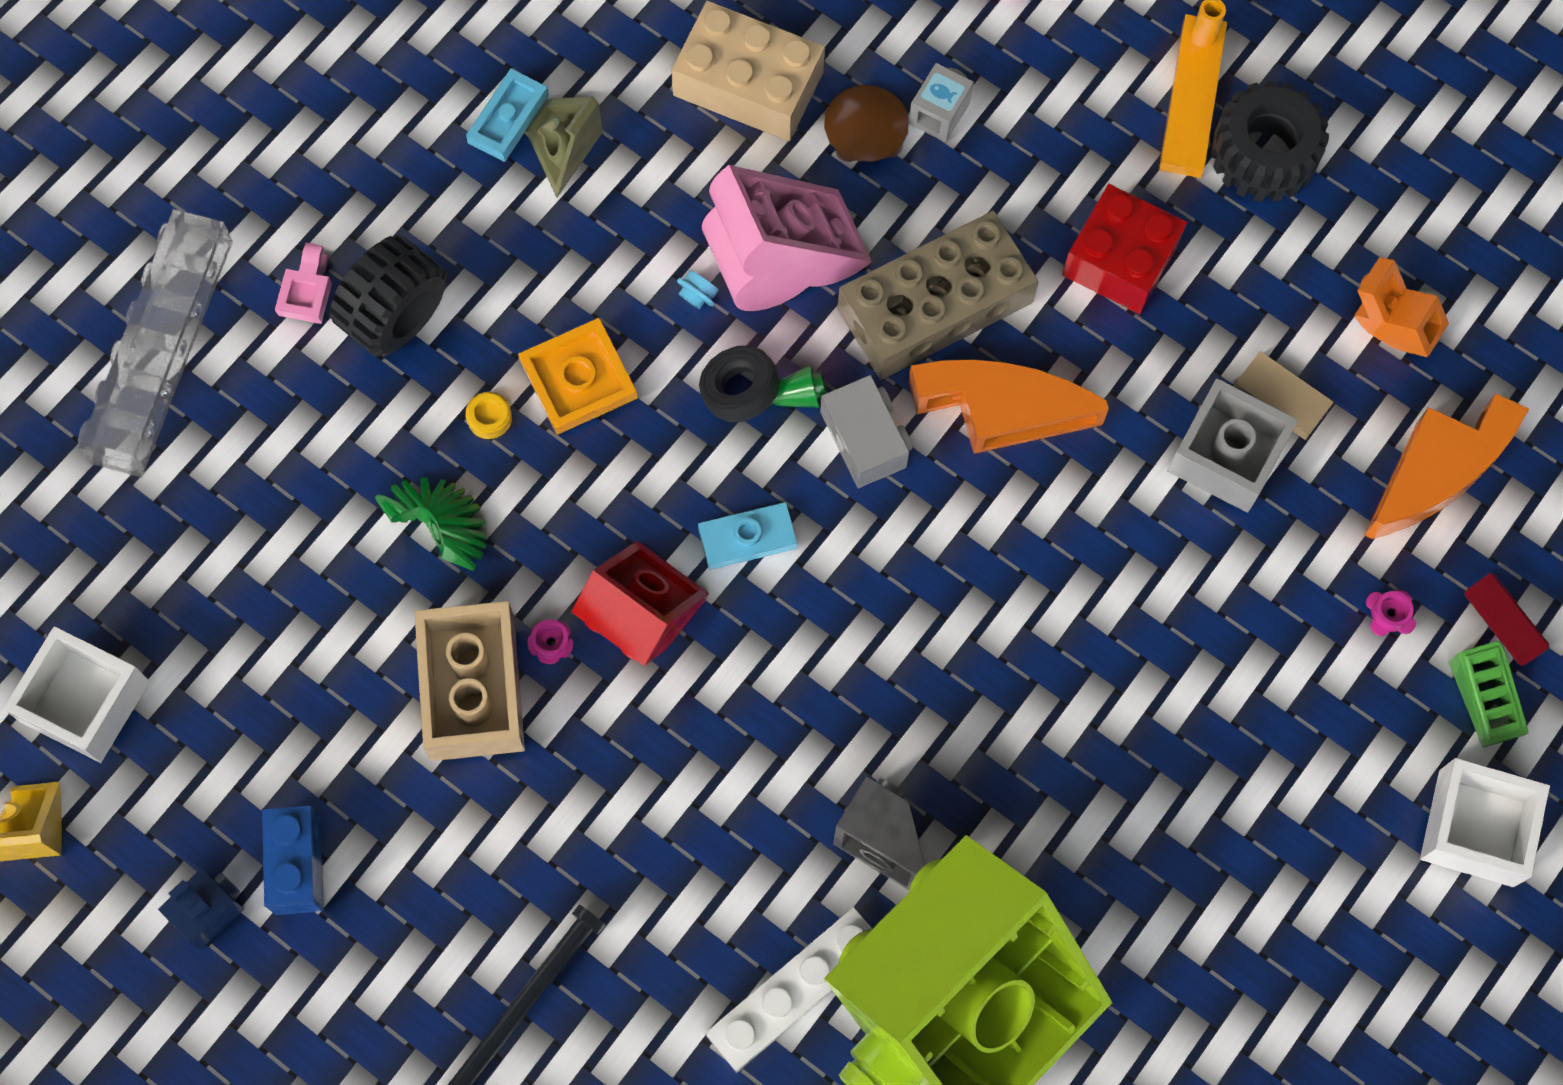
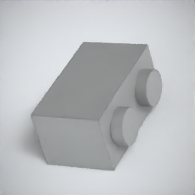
(865, 431)

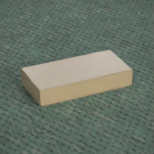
(1285, 392)

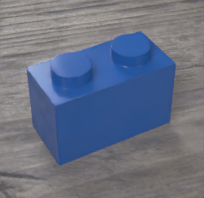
(292, 860)

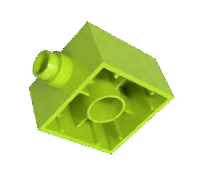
(965, 980)

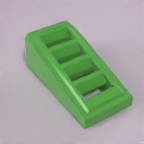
(1505, 689)

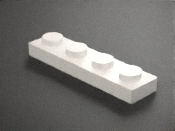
(784, 995)

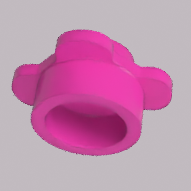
(1400, 603)

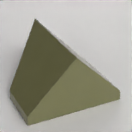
(564, 136)

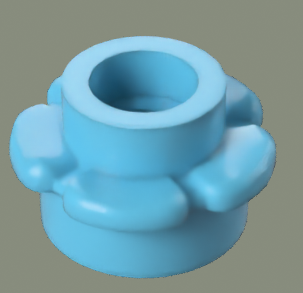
(697, 290)

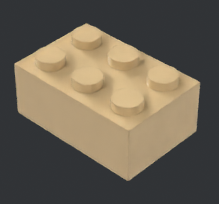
(748, 70)
(469, 681)

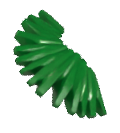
(444, 515)

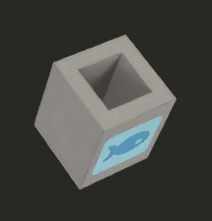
(941, 102)

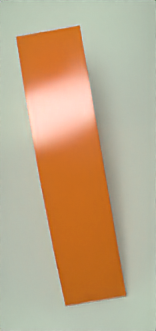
(1005, 401)
(1443, 463)

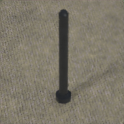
(528, 996)

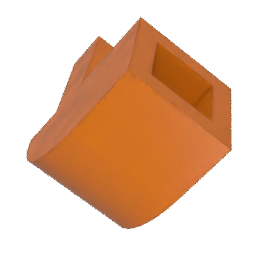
(1398, 315)

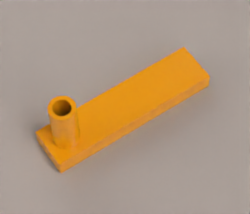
(1194, 91)

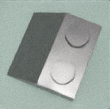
(881, 832)

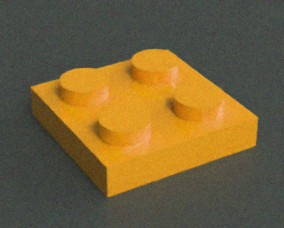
(577, 376)

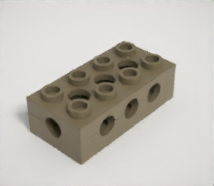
(943, 269)

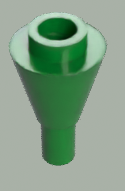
(801, 389)

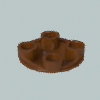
(866, 124)

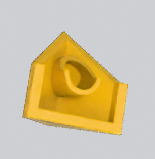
(32, 822)

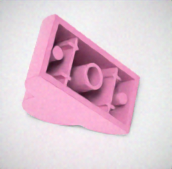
(779, 236)

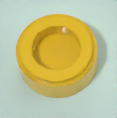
(488, 415)

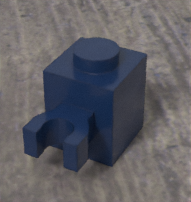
(202, 907)

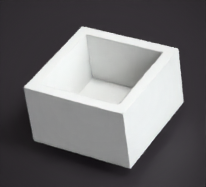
(77, 694)
(1485, 822)

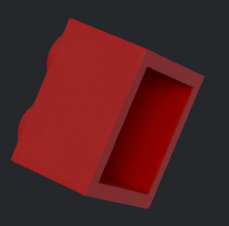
(1124, 248)

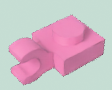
(306, 291)

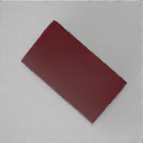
(1507, 619)

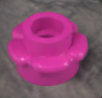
(550, 629)

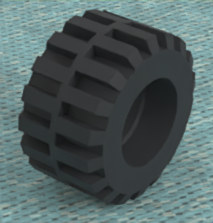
(1277, 112)
(388, 295)

